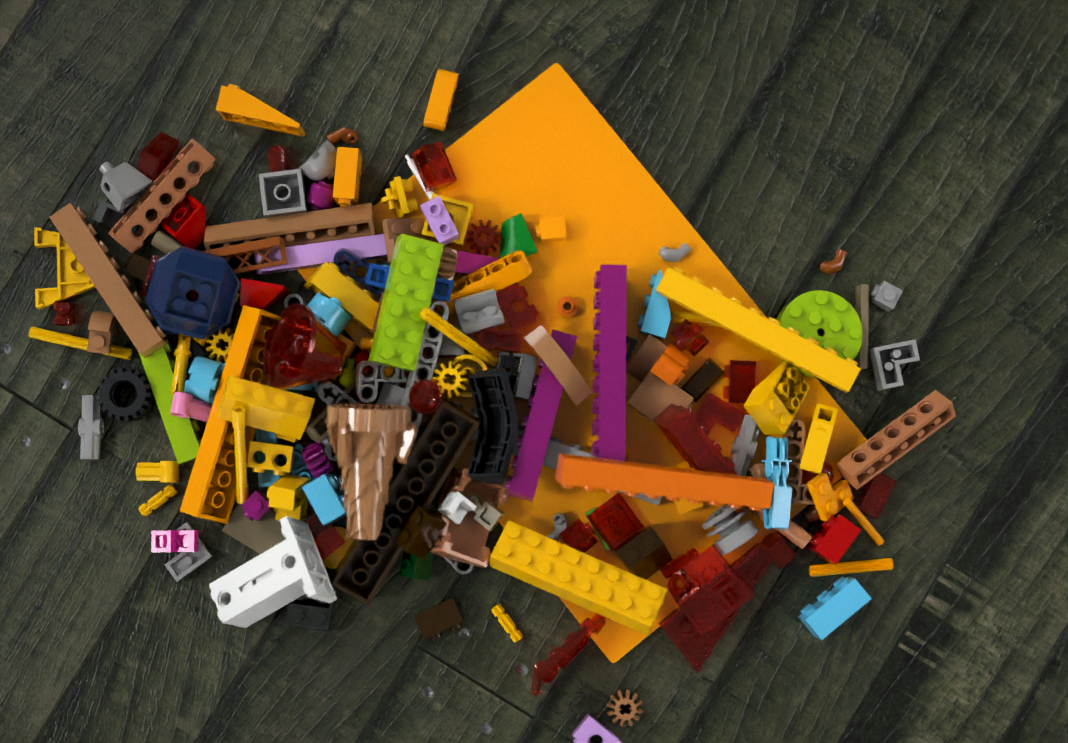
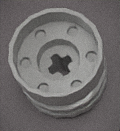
(730, 528)

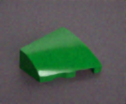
(516, 237)

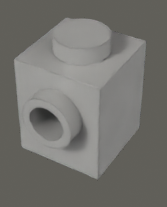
(885, 296)

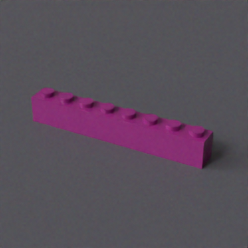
(538, 426)

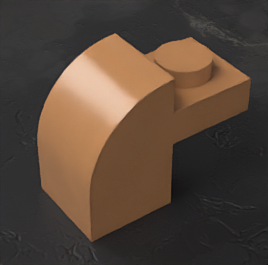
(102, 328)

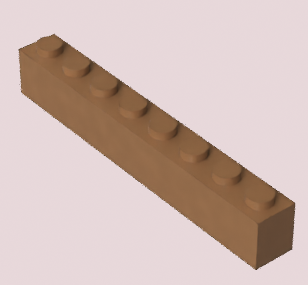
(297, 228)
(108, 280)

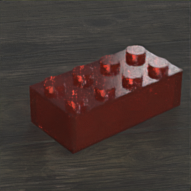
(692, 440)

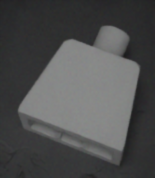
(123, 184)

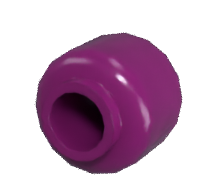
(320, 196)

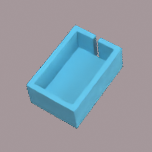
(326, 498)
(834, 607)

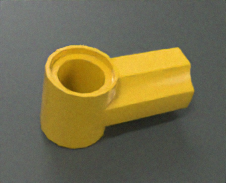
(164, 471)

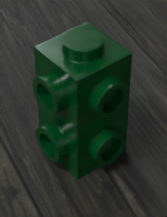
(416, 567)

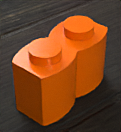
(671, 365)

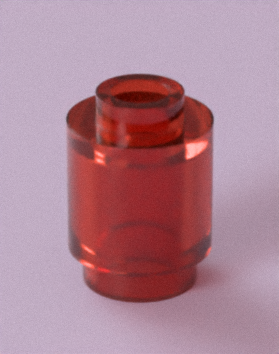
(278, 159)

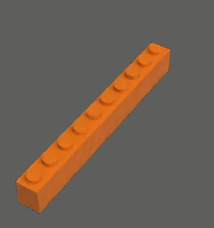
(663, 481)

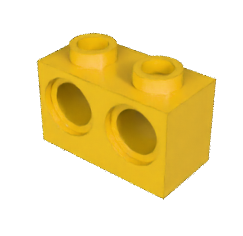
(271, 452)

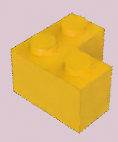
(288, 497)

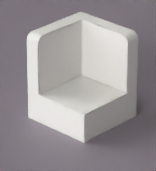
(456, 506)

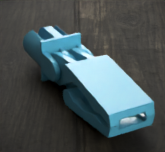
(777, 471)

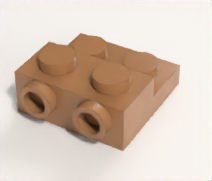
(396, 227)

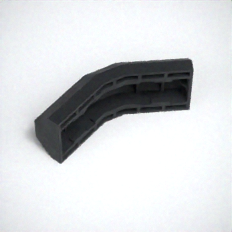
(497, 426)

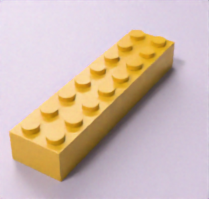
(578, 577)

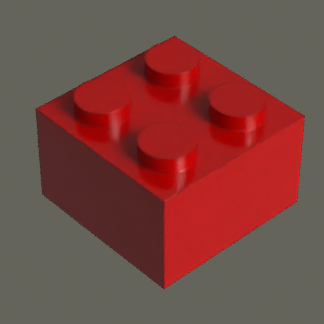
(833, 538)

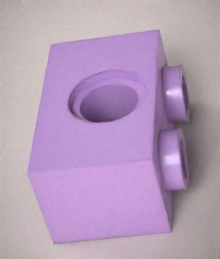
(439, 221)
(590, 726)

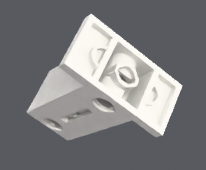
(273, 578)

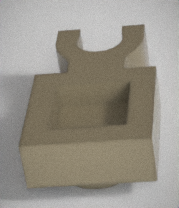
(486, 513)

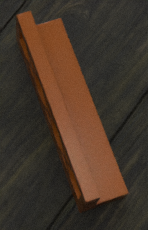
(251, 248)

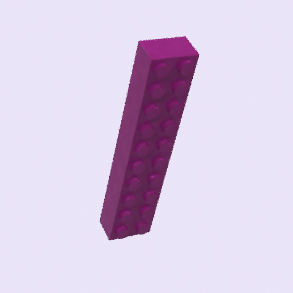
(609, 362)

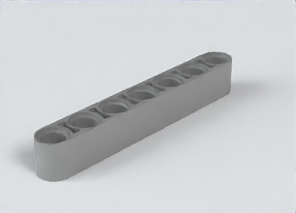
(428, 364)

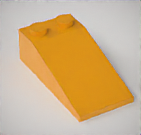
(243, 108)

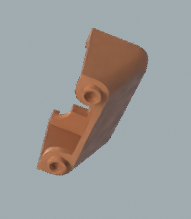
(468, 539)

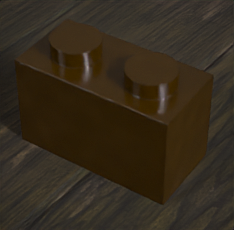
(420, 532)
(439, 618)

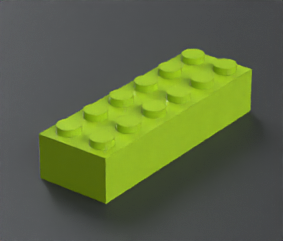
(405, 295)

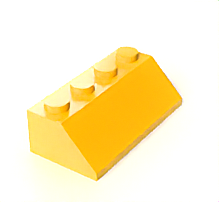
(266, 407)

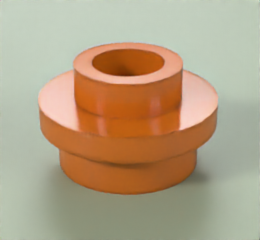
(567, 313)

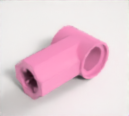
(186, 406)

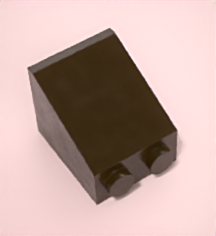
(643, 553)

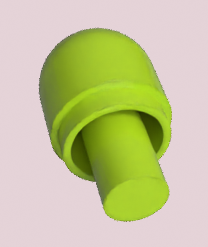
(348, 372)

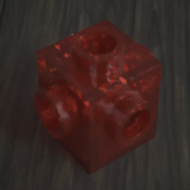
(689, 337)
(579, 536)

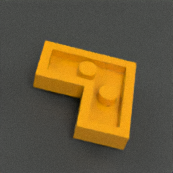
(827, 498)

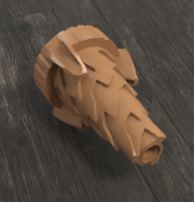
(365, 445)

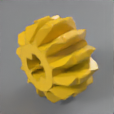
(218, 339)
(453, 372)

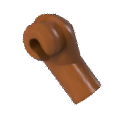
(344, 134)

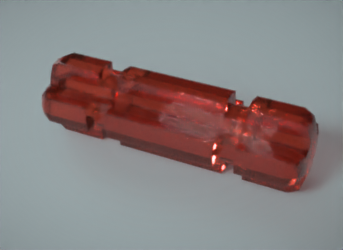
(678, 563)

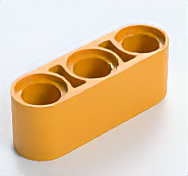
(441, 99)

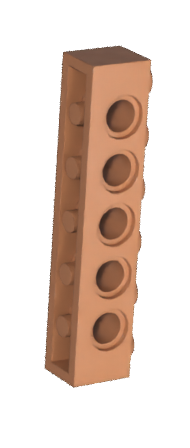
(151, 197)
(896, 439)

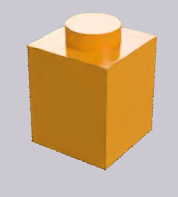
(551, 229)

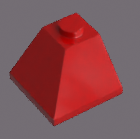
(186, 222)
(261, 294)

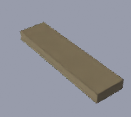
(862, 310)

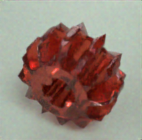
(488, 232)

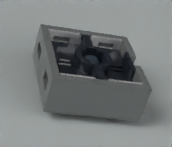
(520, 372)

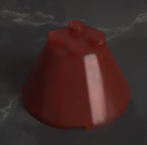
(301, 350)

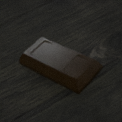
(702, 379)

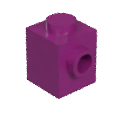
(256, 506)

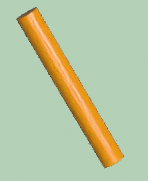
(863, 521)

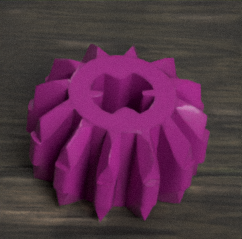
(317, 460)

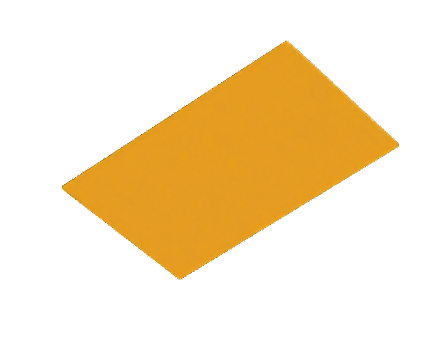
(559, 157)

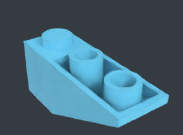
(657, 311)

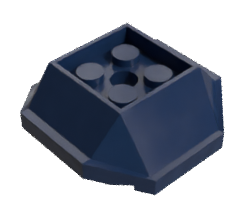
(198, 271)

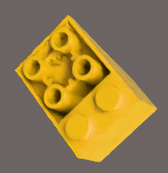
(777, 399)

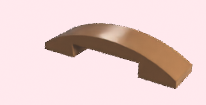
(559, 364)

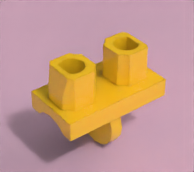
(396, 197)

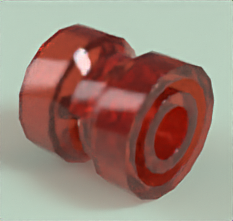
(64, 314)

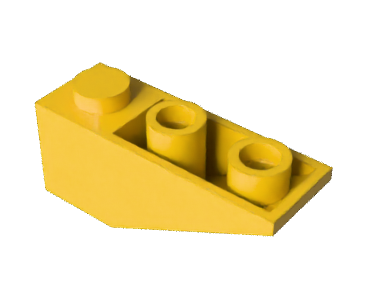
(818, 438)

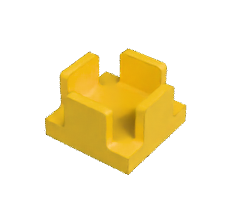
(460, 214)

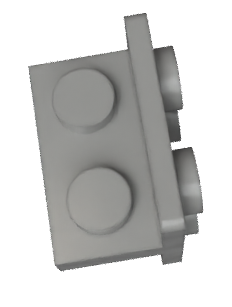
(478, 312)

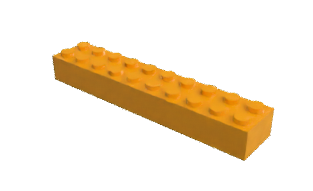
(213, 476)

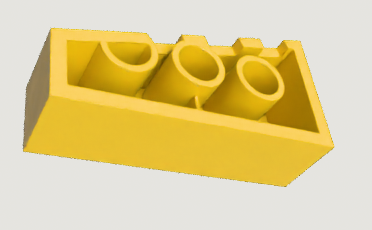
(356, 302)

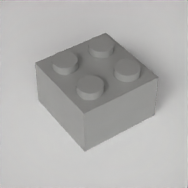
(283, 193)

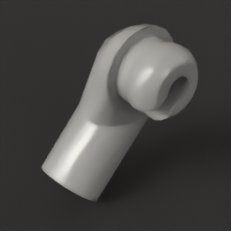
(674, 255)
(560, 525)

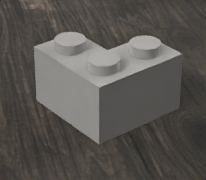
(887, 362)

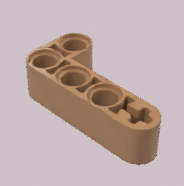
(795, 482)

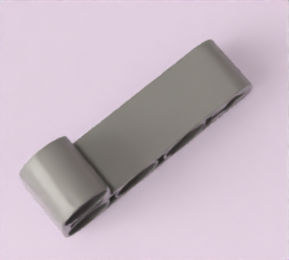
(378, 376)

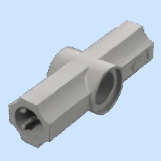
(90, 427)
(744, 445)

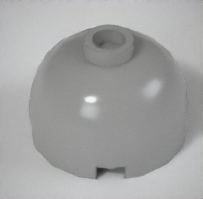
(320, 163)

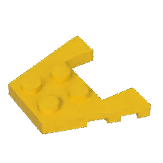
(70, 274)

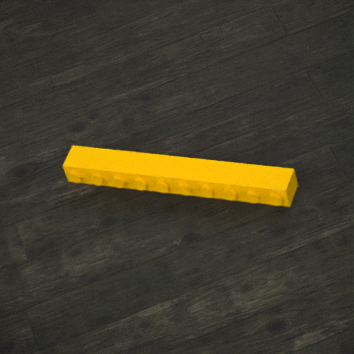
(758, 330)

